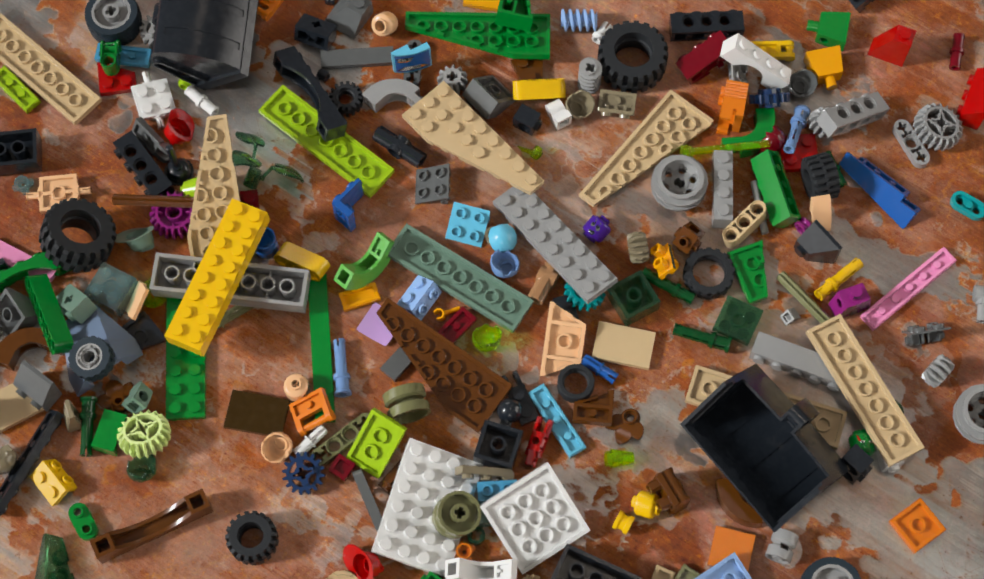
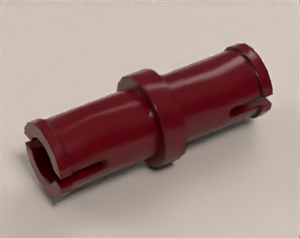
(956, 51)

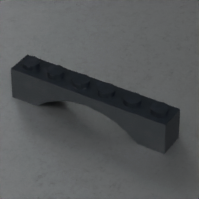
(292, 67)

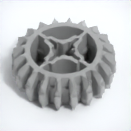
(933, 130)

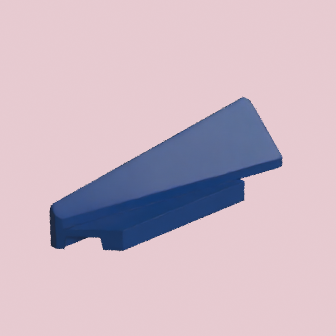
(881, 188)

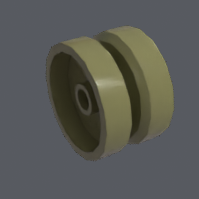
(407, 403)
(446, 520)

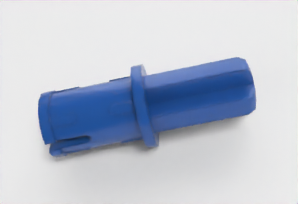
(599, 368)

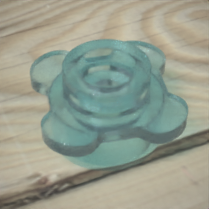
(22, 180)

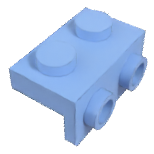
(420, 297)

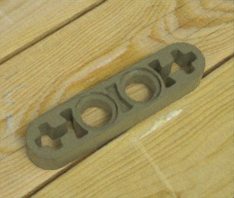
(340, 438)

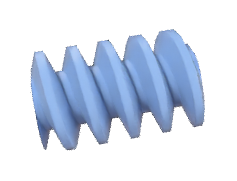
(578, 20)

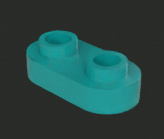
(968, 204)

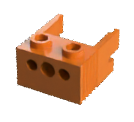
(732, 103)

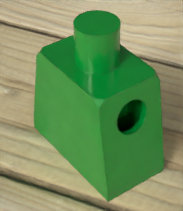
(830, 28)

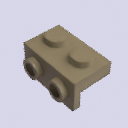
(616, 102)

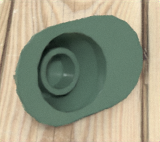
(137, 239)

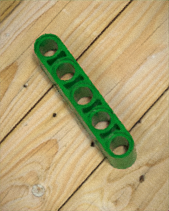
(49, 314)

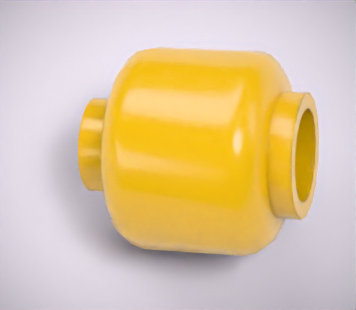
(645, 504)

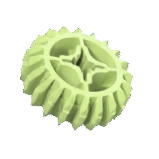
(144, 434)

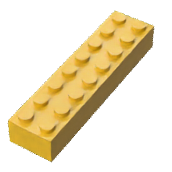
(217, 277)

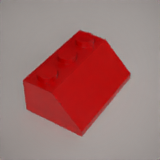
(972, 110)

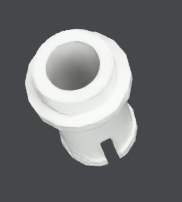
(597, 35)

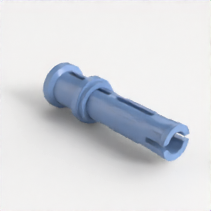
(790, 144)
(341, 376)

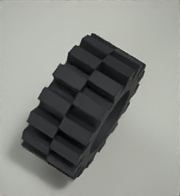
(344, 89)

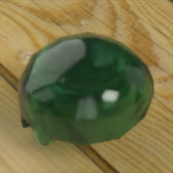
(142, 469)

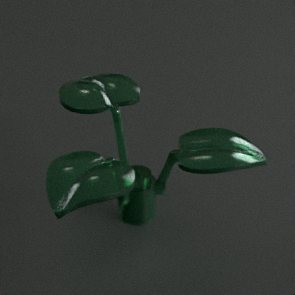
(254, 174)

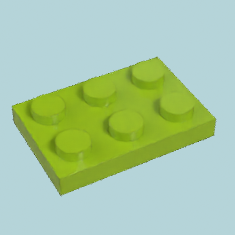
(376, 443)

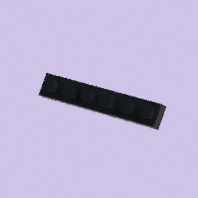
(28, 457)

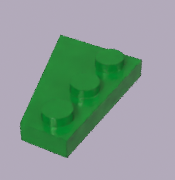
(750, 271)

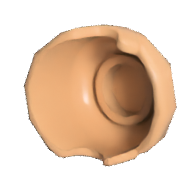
(276, 447)

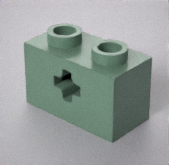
(75, 304)

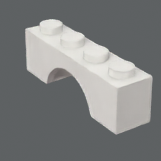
(741, 51)

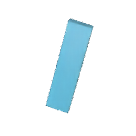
(562, 428)

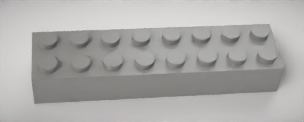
(259, 288)

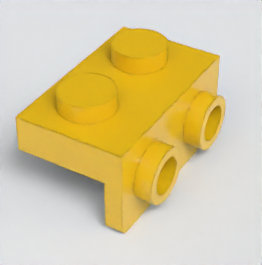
(52, 481)

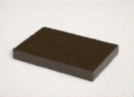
(256, 413)

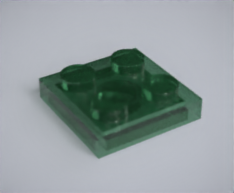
(737, 320)

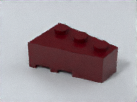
(702, 58)

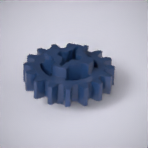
(769, 98)
(305, 481)

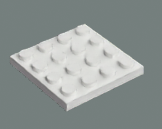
(534, 517)

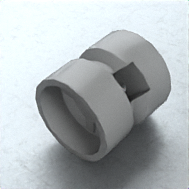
(787, 541)

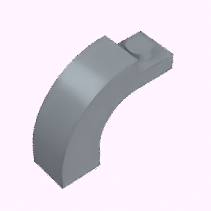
(389, 91)

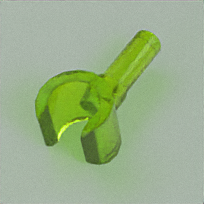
(535, 153)

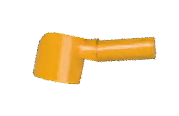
(445, 312)

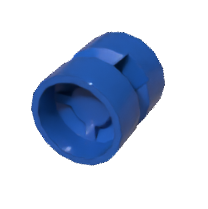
(268, 245)

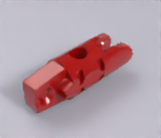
(533, 450)

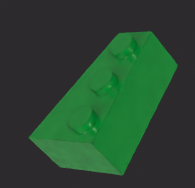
(515, 14)

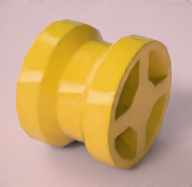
(623, 522)

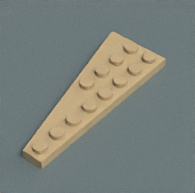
(658, 136)

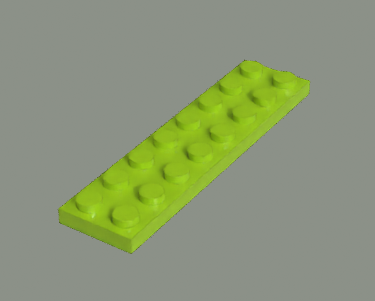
(342, 154)

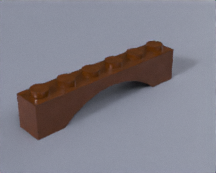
(126, 539)

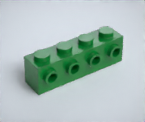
(775, 189)

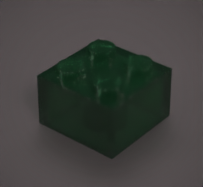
(633, 298)

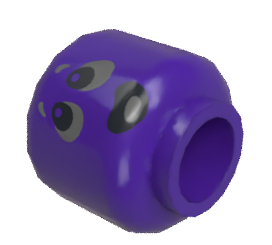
(596, 228)

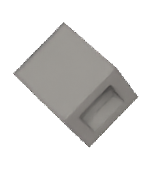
(789, 316)

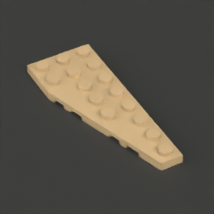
(456, 128)
(214, 185)

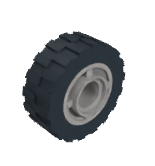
(80, 356)

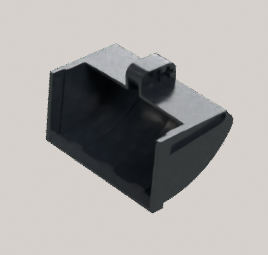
(204, 40)
(765, 445)

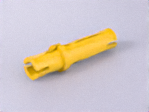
(832, 284)

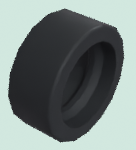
(575, 368)

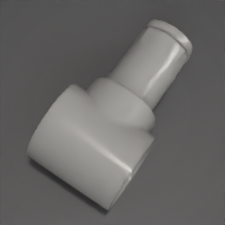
(978, 298)

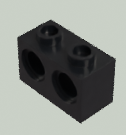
(859, 464)

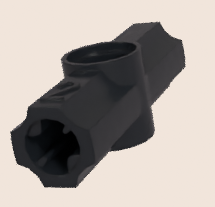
(399, 146)

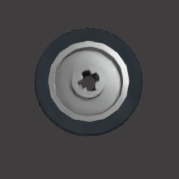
(113, 20)
(830, 569)

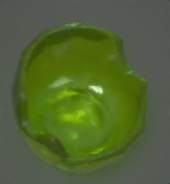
(487, 338)

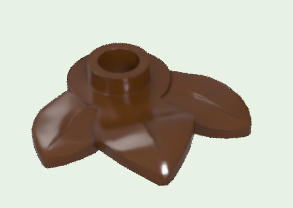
(114, 394)
(626, 429)

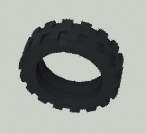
(713, 255)

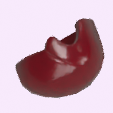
(776, 138)

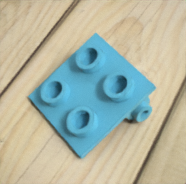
(467, 224)

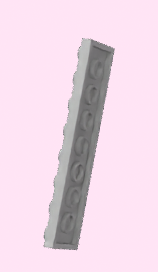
(556, 243)

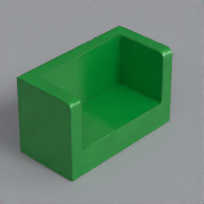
(106, 433)

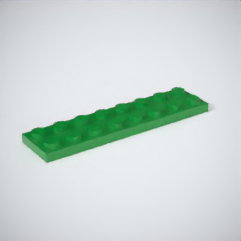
(183, 377)

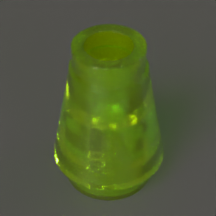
(617, 458)

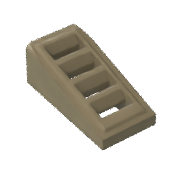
(71, 417)

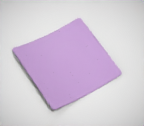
(374, 327)

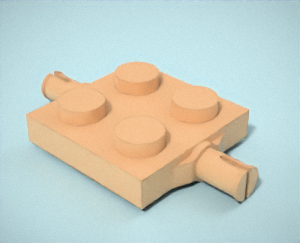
(57, 188)

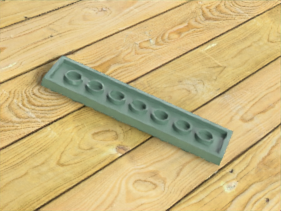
(460, 278)

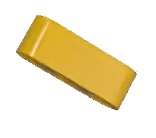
(539, 89)
(297, 257)

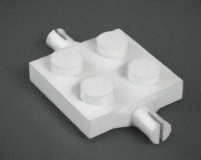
(153, 99)

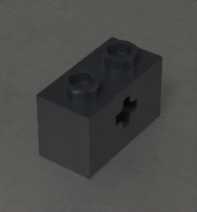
(315, 32)

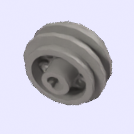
(676, 197)
(967, 421)

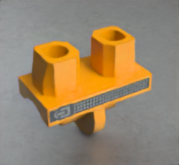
(664, 260)

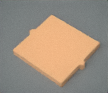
(137, 300)

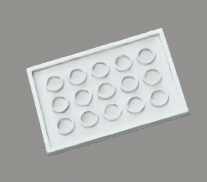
(407, 524)

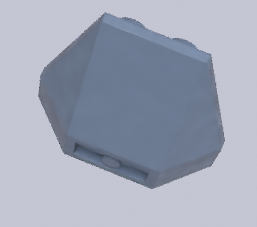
(104, 327)

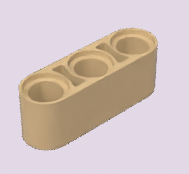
(740, 232)

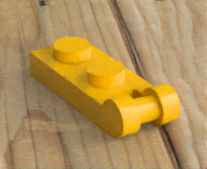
(774, 49)

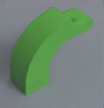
(369, 267)

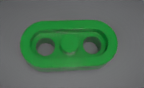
(83, 520)

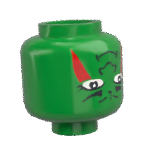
(863, 440)

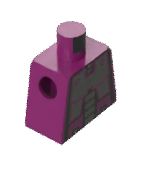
(852, 299)

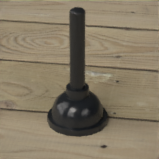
(177, 169)

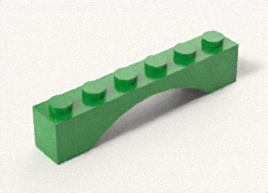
(21, 268)

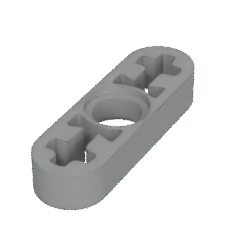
(911, 152)

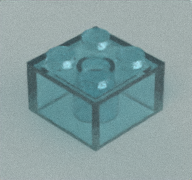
(111, 289)

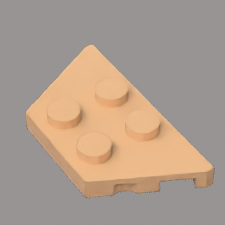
(562, 340)

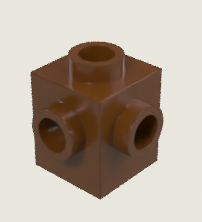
(688, 238)

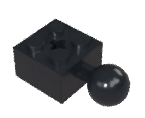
(494, 433)

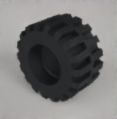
(820, 175)
(240, 526)

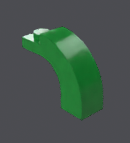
(763, 122)

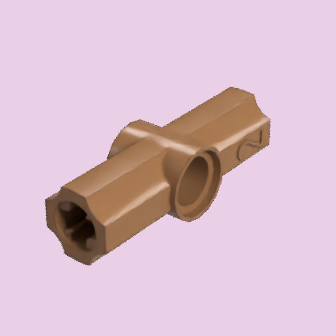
(545, 280)

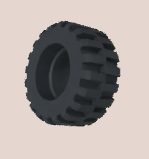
(636, 36)
(83, 216)

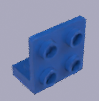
(343, 204)

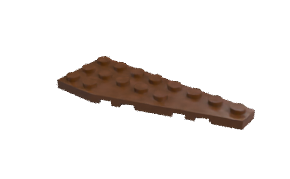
(456, 378)

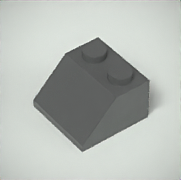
(488, 96)
(36, 387)

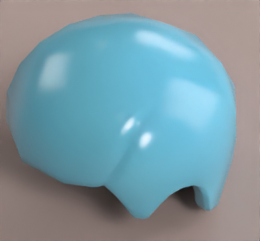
(502, 237)

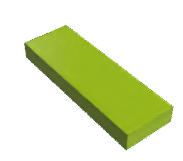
(17, 90)

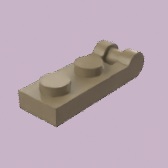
(485, 473)

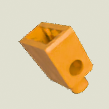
(826, 65)

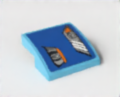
(412, 60)

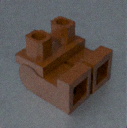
(670, 492)

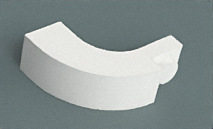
(467, 569)

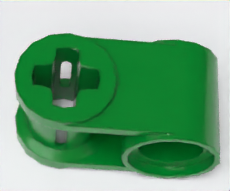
(110, 53)

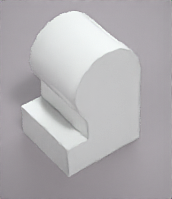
(558, 114)

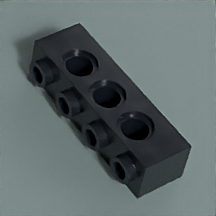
(699, 31)
(130, 144)

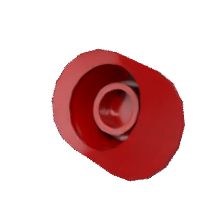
(179, 127)
(362, 563)

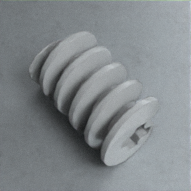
(589, 75)

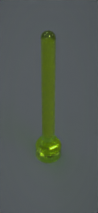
(690, 151)

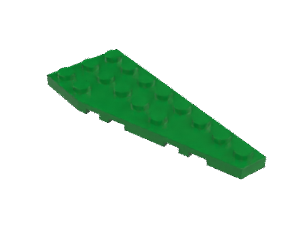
(482, 33)

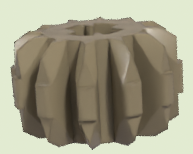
(638, 247)

